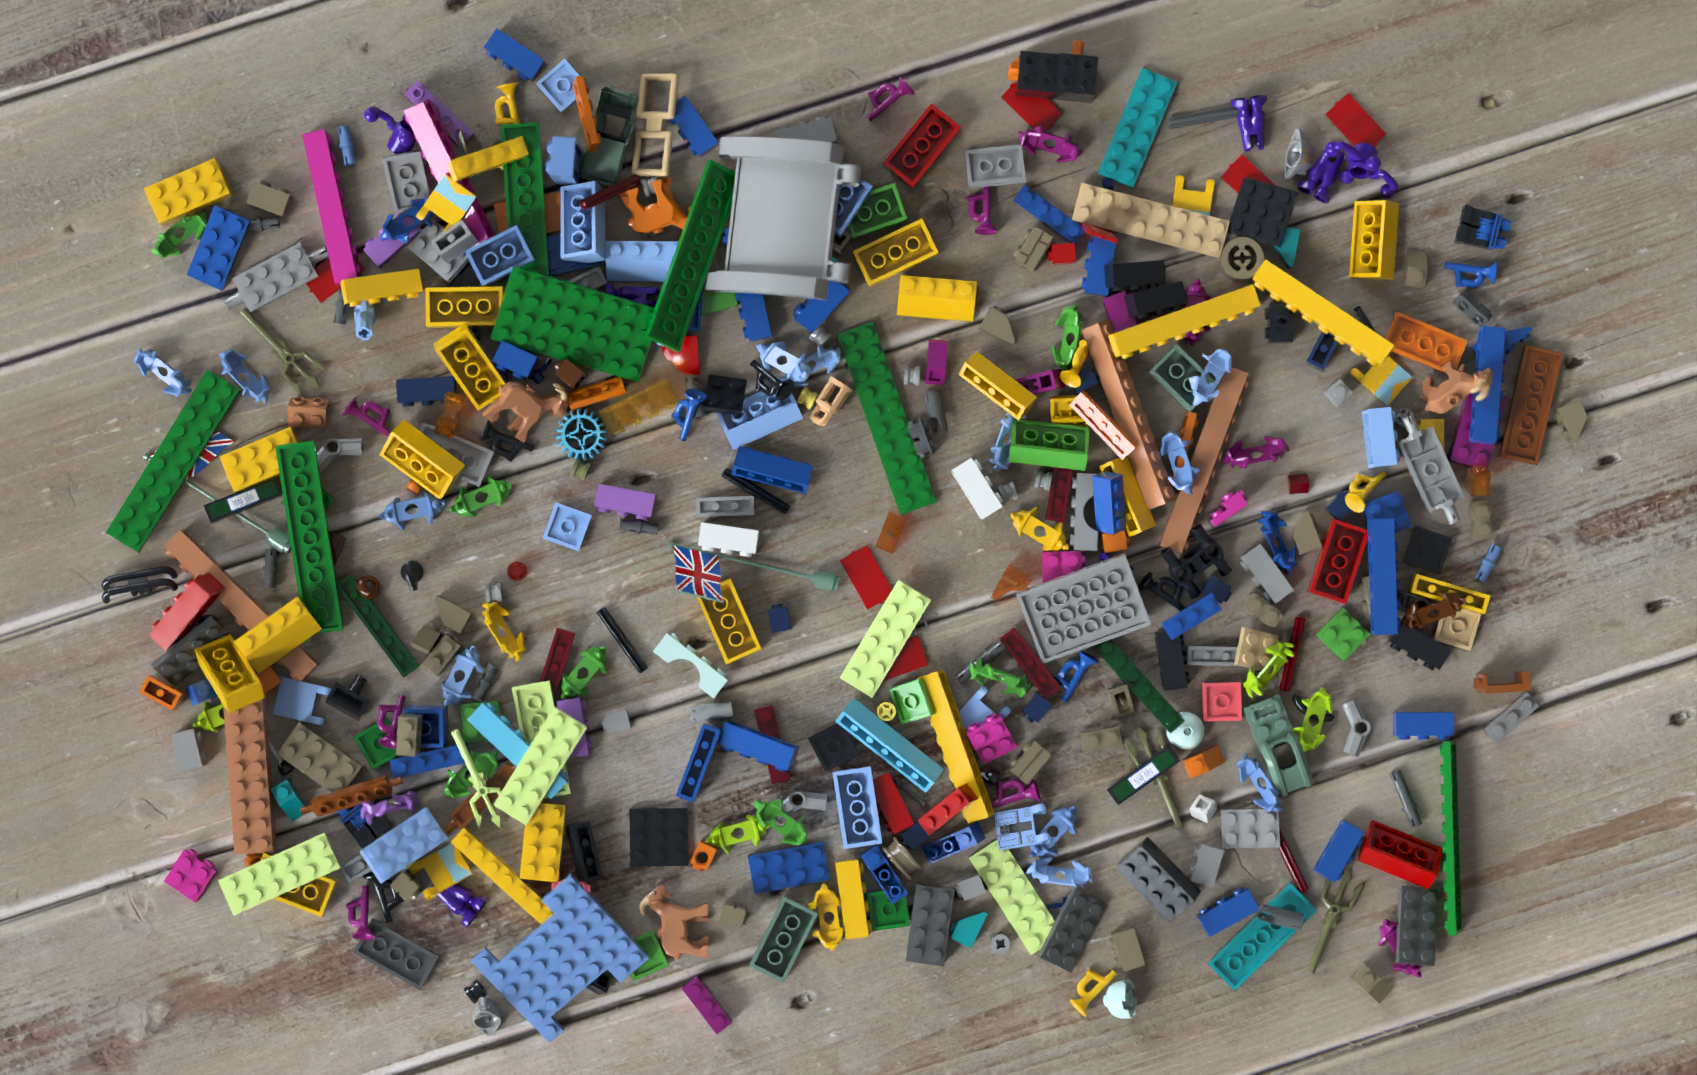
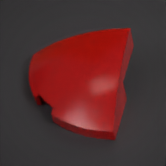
(687, 359)

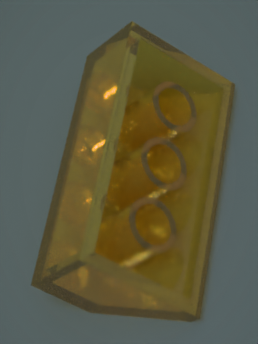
(638, 406)

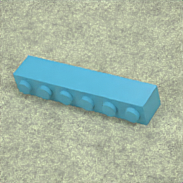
(507, 739)
(889, 745)

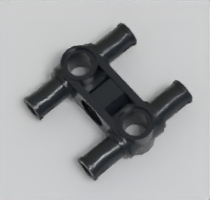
(1196, 561)

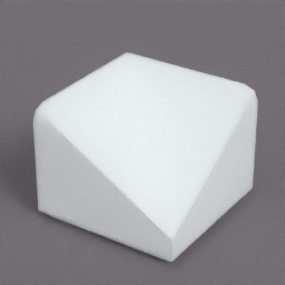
(1203, 808)

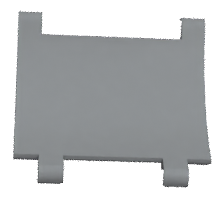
(783, 217)

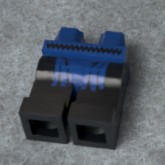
(1485, 231)
(360, 828)

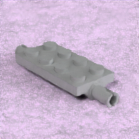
(275, 277)
(1430, 469)

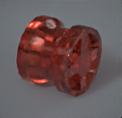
(514, 571)

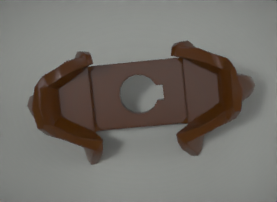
(1447, 606)

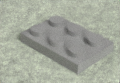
(995, 166)
(406, 179)
(424, 250)
(1250, 828)

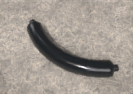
(1297, 700)

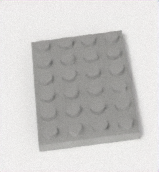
(1083, 608)

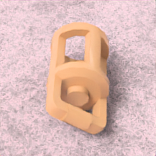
(826, 407)

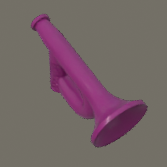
(895, 93)
(986, 226)
(353, 409)
(390, 739)
(1023, 793)
(363, 931)

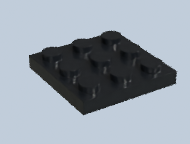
(1262, 212)
(658, 837)

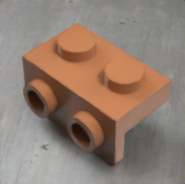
(307, 412)

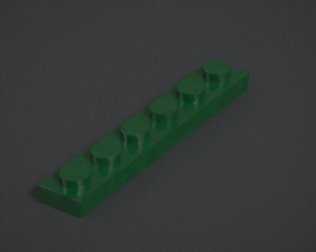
(378, 626)
(1139, 685)

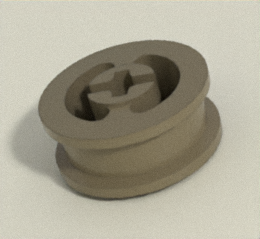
(1240, 243)
(902, 858)

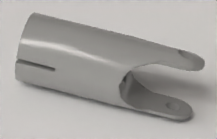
(711, 711)

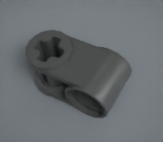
(1409, 599)

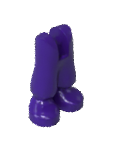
(1252, 123)
(1326, 173)
(635, 294)
(455, 899)

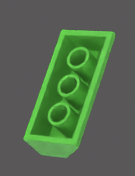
(1049, 444)

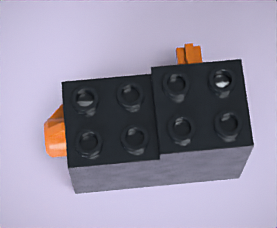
(1055, 75)

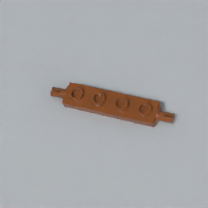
(351, 796)
(464, 815)

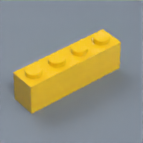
(487, 159)
(381, 286)
(997, 385)
(1136, 511)
(1430, 589)
(852, 899)

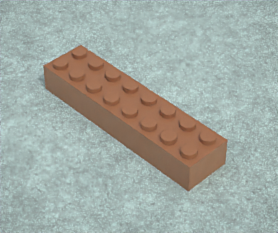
(250, 779)

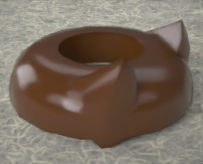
(364, 591)

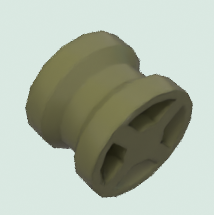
(580, 469)

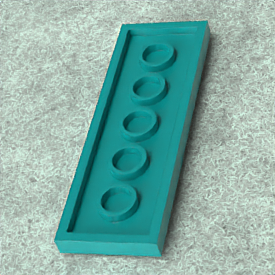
(1137, 128)
(1258, 940)

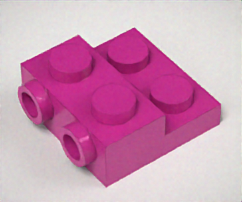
(1230, 504)
(1061, 563)
(991, 738)
(191, 874)

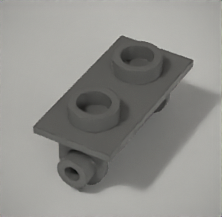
(1479, 315)
(919, 430)

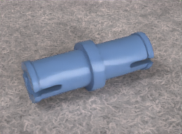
(346, 145)
(1488, 563)

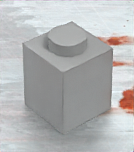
(1337, 392)
(616, 721)
(970, 887)

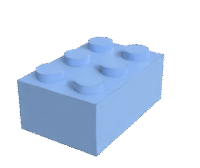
(1380, 437)

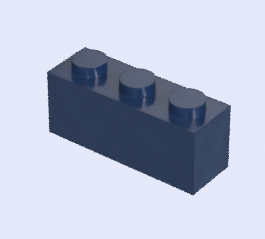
(1322, 351)
(424, 390)

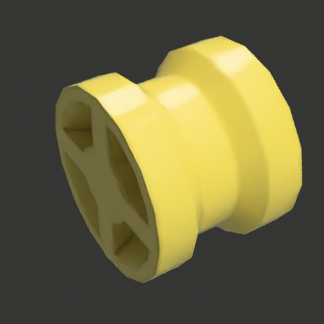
(807, 398)
(886, 711)

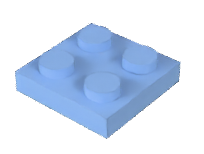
(559, 85)
(567, 526)

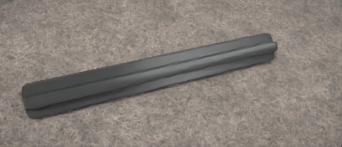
(1204, 117)

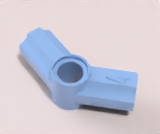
(365, 318)

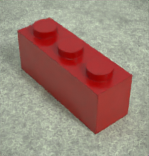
(891, 804)
(948, 809)

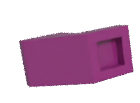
(936, 362)

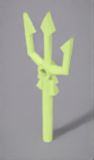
(478, 782)

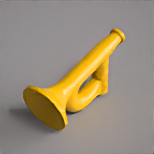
(508, 90)
(1072, 377)
(1356, 498)
(1082, 1004)

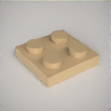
(1458, 631)
(1252, 649)

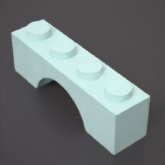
(710, 679)

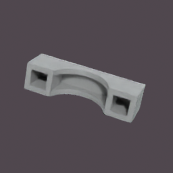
(1083, 536)

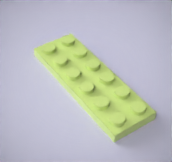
(885, 638)
(533, 707)
(540, 765)
(279, 874)
(1014, 895)

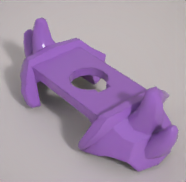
(402, 802)

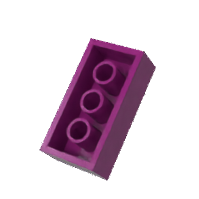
(1461, 450)

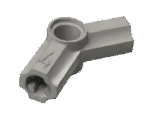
(345, 448)
(1355, 715)
(811, 800)

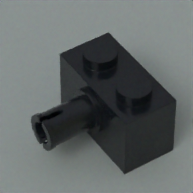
(1279, 324)
(349, 700)

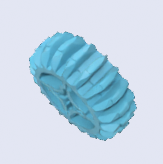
(579, 417)

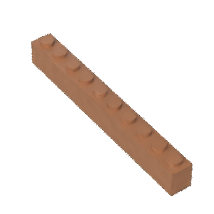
(1129, 416)
(1204, 456)
(234, 598)

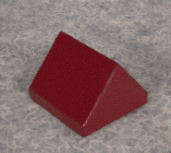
(1298, 484)

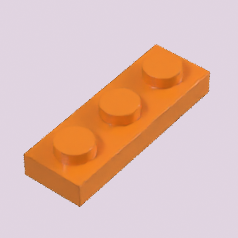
(596, 393)

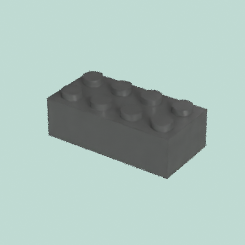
(929, 924)

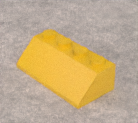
(1374, 240)
(936, 298)
(422, 459)
(278, 635)

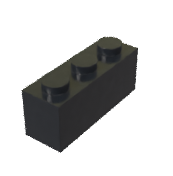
(1135, 275)
(1156, 300)
(1419, 647)
(1171, 661)
(584, 851)

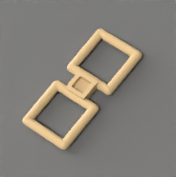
(655, 124)

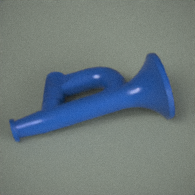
(1481, 272)
(695, 397)
(1085, 661)

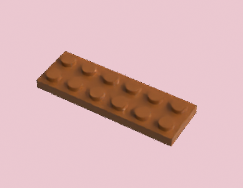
(1530, 405)

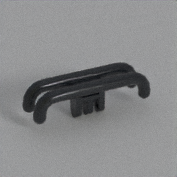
(138, 582)

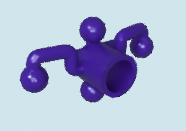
(402, 135)
(1362, 165)

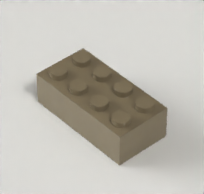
(320, 758)

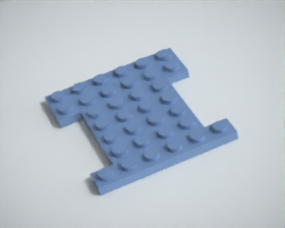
(561, 957)

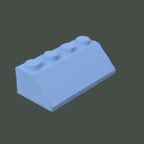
(582, 230)
(638, 260)
(759, 418)
(857, 807)

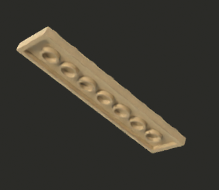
(1150, 220)

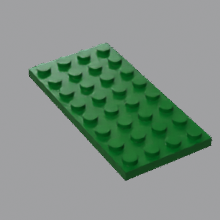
(574, 323)

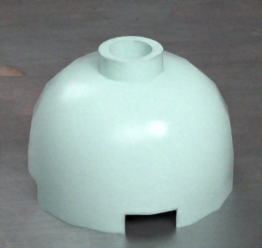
(1193, 736)
(1120, 999)

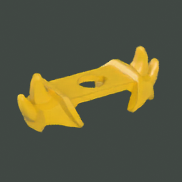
(1026, 523)
(508, 644)
(827, 902)

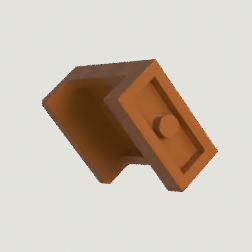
(1522, 683)

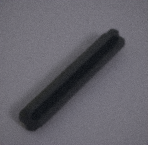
(756, 491)
(622, 640)

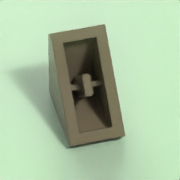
(1121, 700)

